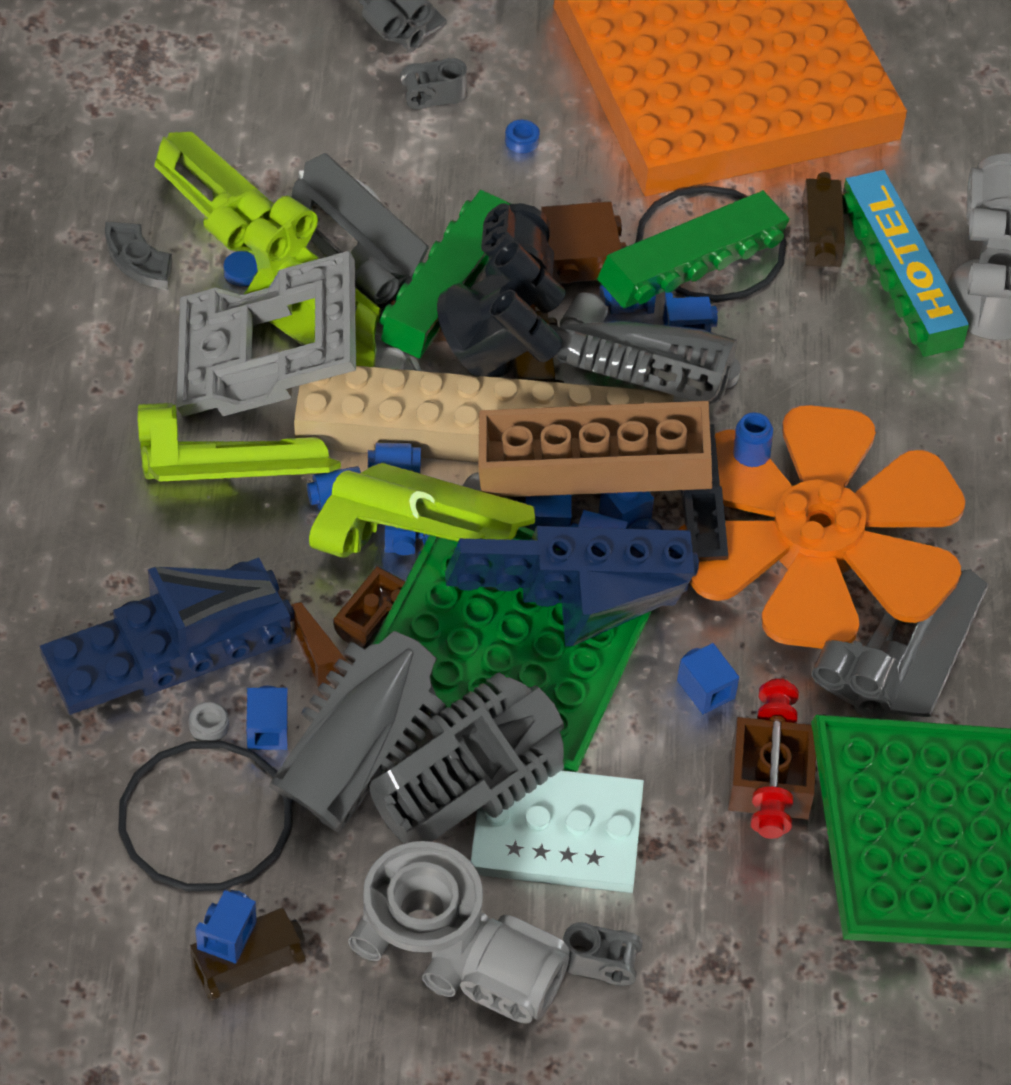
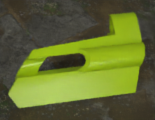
(234, 198)
(283, 244)
(175, 460)
(411, 503)

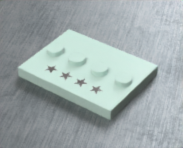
(565, 833)

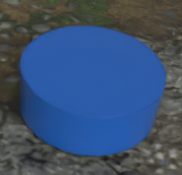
(522, 136)
(240, 268)

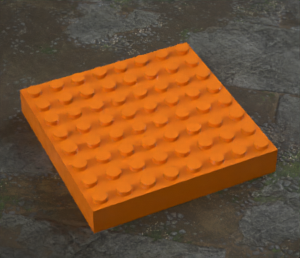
(731, 84)

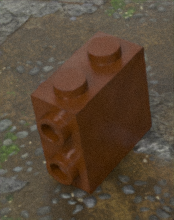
(582, 239)

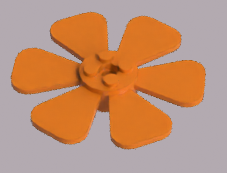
(823, 532)

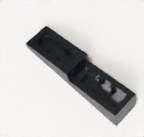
(705, 515)

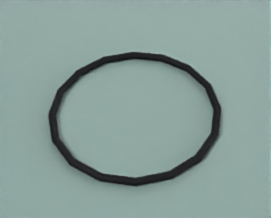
(719, 190)
(201, 886)

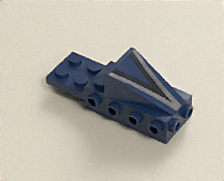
(597, 574)
(180, 632)

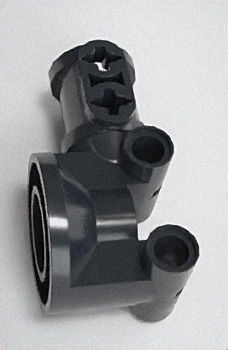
(494, 318)

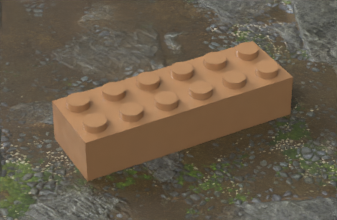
(595, 449)

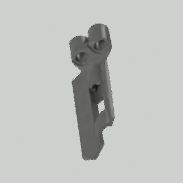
(403, 20)
(385, 247)
(899, 677)

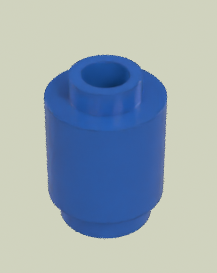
(753, 440)
(397, 455)

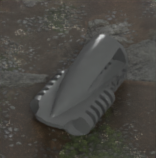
(639, 350)
(360, 727)
(481, 756)

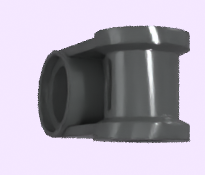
(438, 83)
(603, 953)

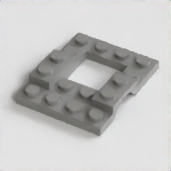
(217, 338)

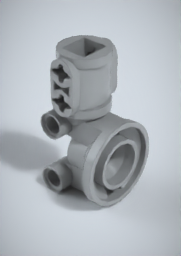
(984, 283)
(492, 960)

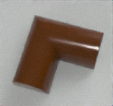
(368, 607)

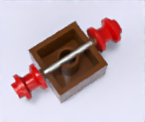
(773, 763)

